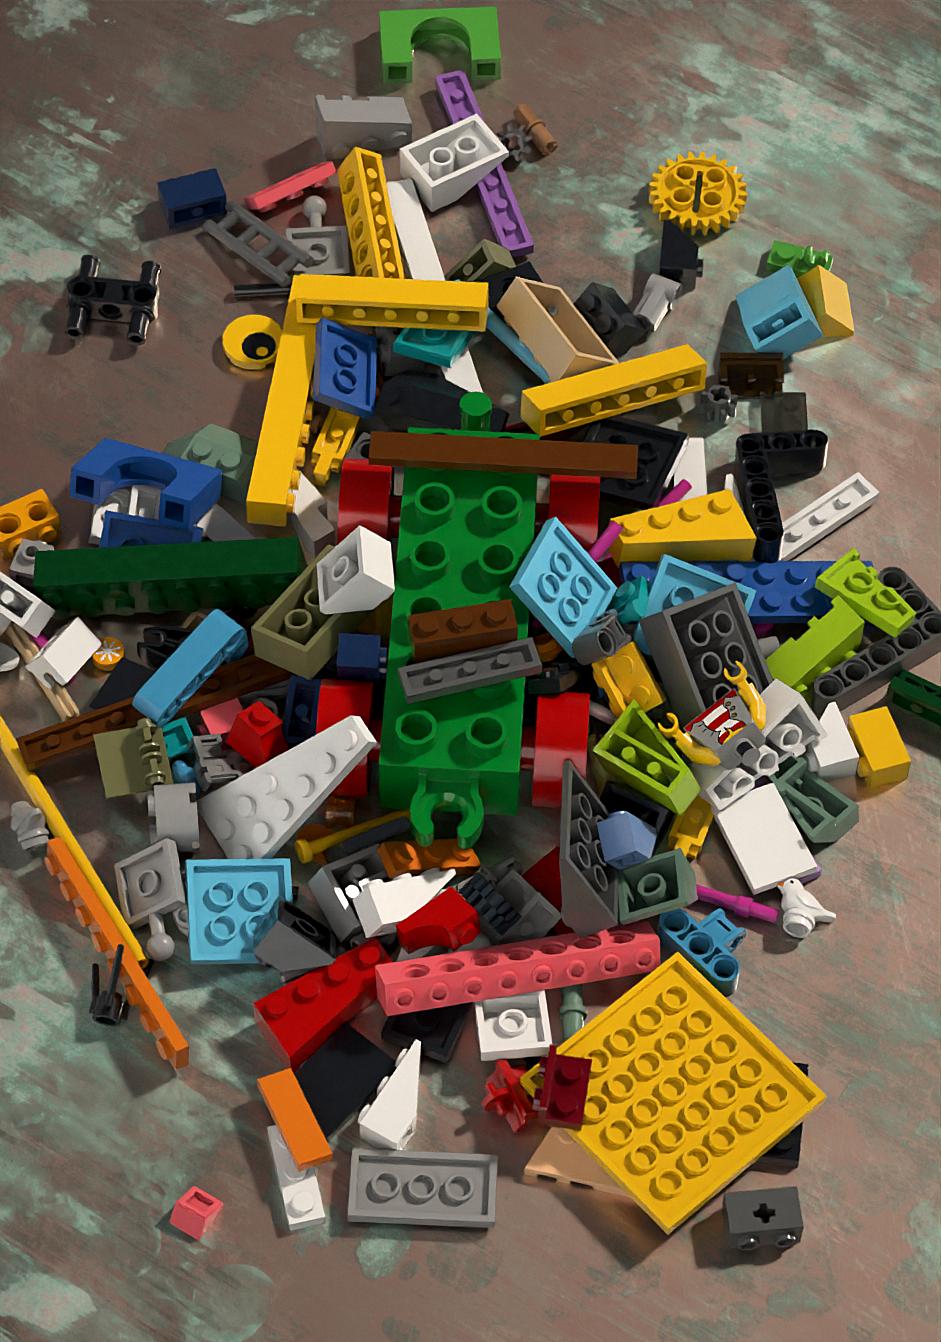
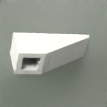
(388, 903)
(393, 1114)

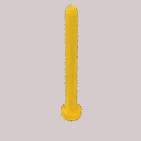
(306, 850)

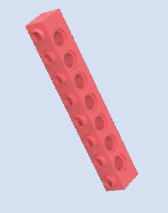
(516, 968)

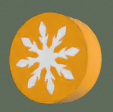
(108, 654)

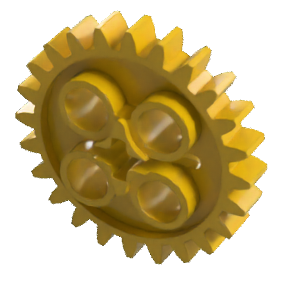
(720, 199)

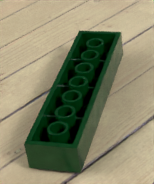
(167, 576)

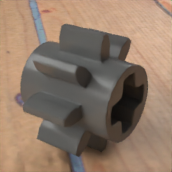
(523, 139)
(718, 404)

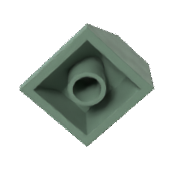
(656, 886)

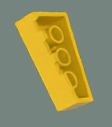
(688, 530)

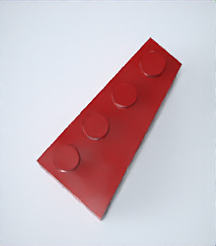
(314, 1006)

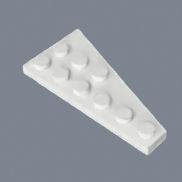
(272, 801)

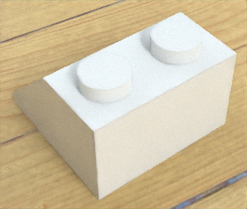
(356, 574)

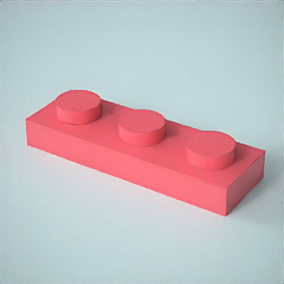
(290, 187)

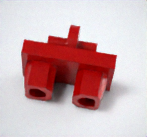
(508, 1096)

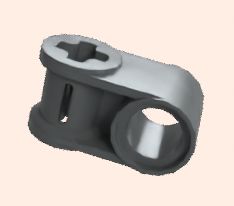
(600, 639)

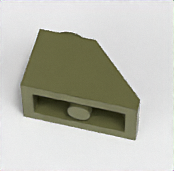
(481, 262)

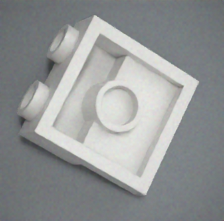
(513, 1026)

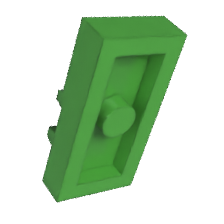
(798, 257)

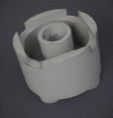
(175, 815)

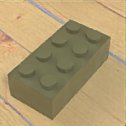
(296, 632)

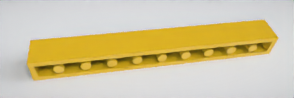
(284, 423)

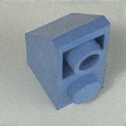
(626, 839)

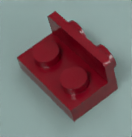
(563, 1091)

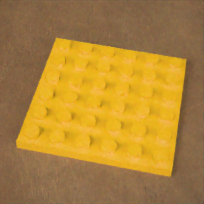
(681, 1092)

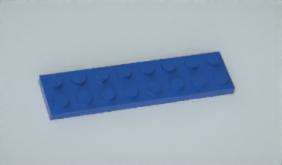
(783, 588)

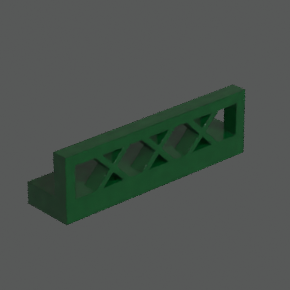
(916, 698)

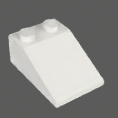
(451, 161)

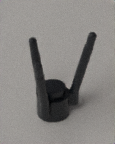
(109, 1007)

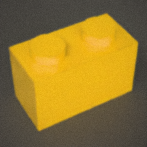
(879, 747)

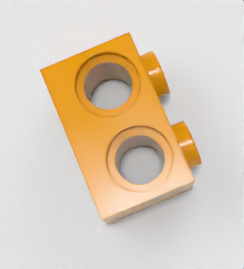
(21, 522)

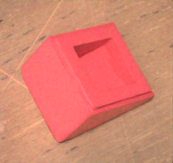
(195, 1212)

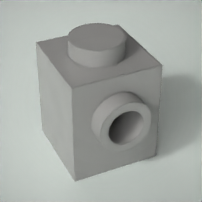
(23, 563)

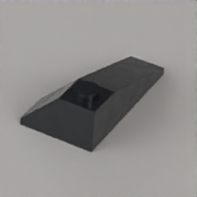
(427, 402)

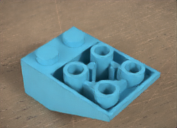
(778, 314)

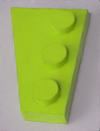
(866, 594)

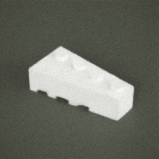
(787, 732)

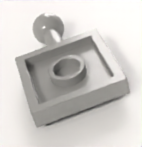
(324, 244)
(150, 888)

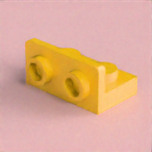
(627, 678)

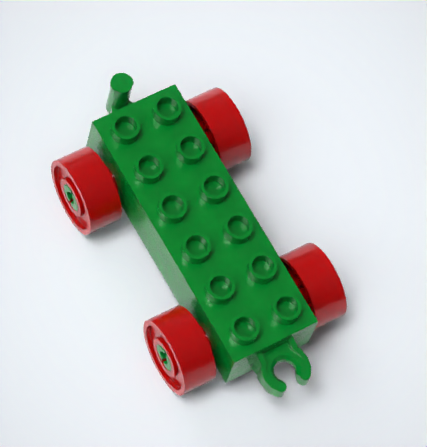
(459, 548)

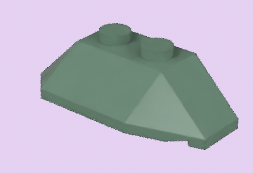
(221, 450)

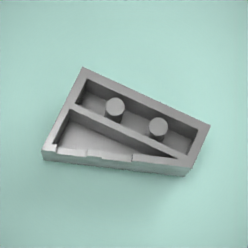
(363, 124)

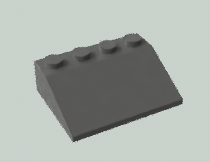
(695, 645)
(587, 881)

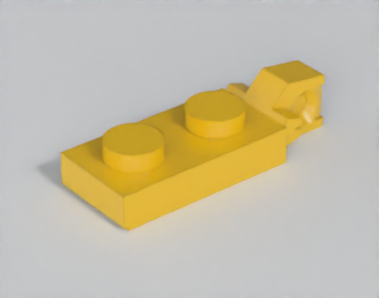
(333, 444)
(691, 828)

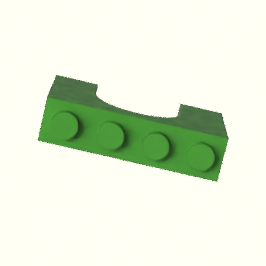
(470, 26)

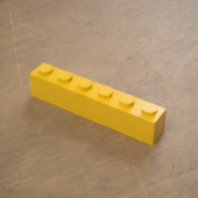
(393, 302)
(613, 390)

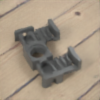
(214, 761)

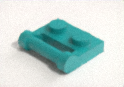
(631, 600)

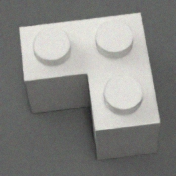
(22, 608)

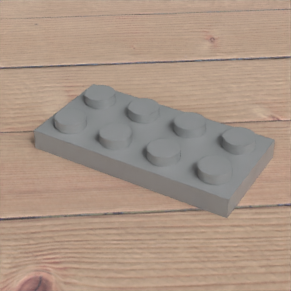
(422, 1188)

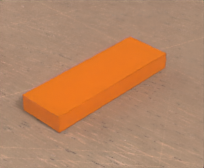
(294, 1119)

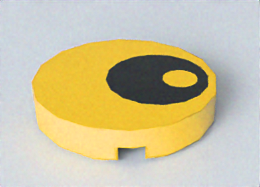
(252, 341)

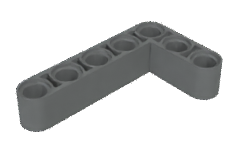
(887, 651)

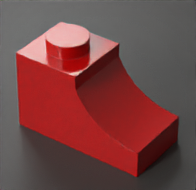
(257, 735)
(441, 922)

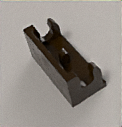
(751, 373)

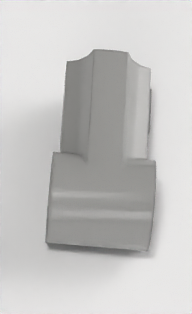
(657, 298)

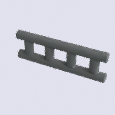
(256, 228)

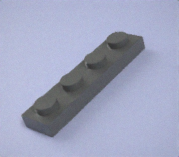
(469, 670)

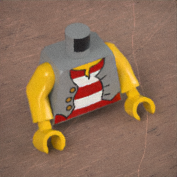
(725, 731)

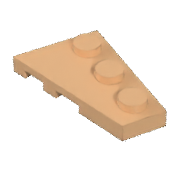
(567, 1161)

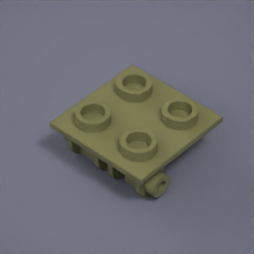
(132, 759)

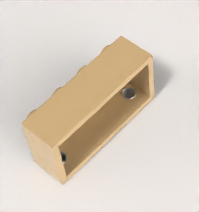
(559, 341)

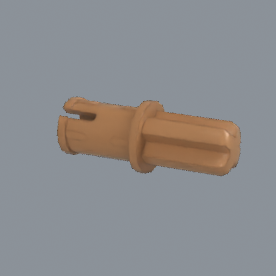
(537, 128)

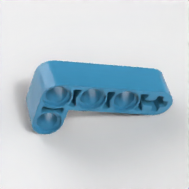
(182, 674)

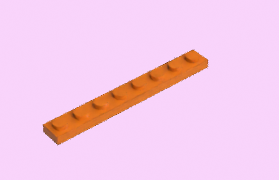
(106, 939)

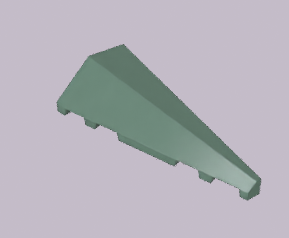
(815, 804)

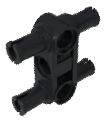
(112, 300)

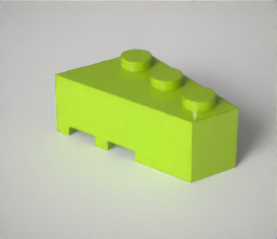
(819, 649)
(646, 761)

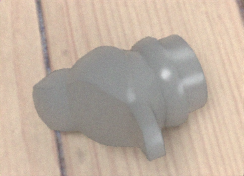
(28, 825)

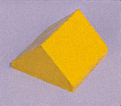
(828, 301)

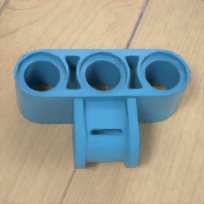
(713, 936)

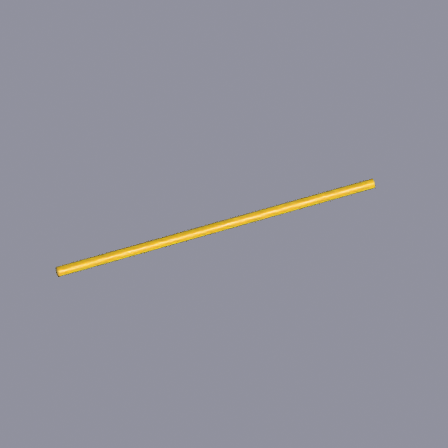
(59, 828)

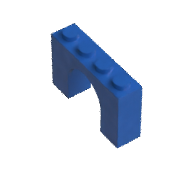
(186, 485)

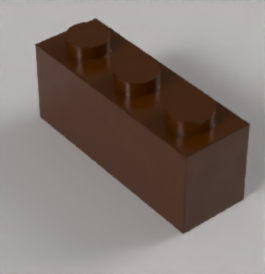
(461, 630)

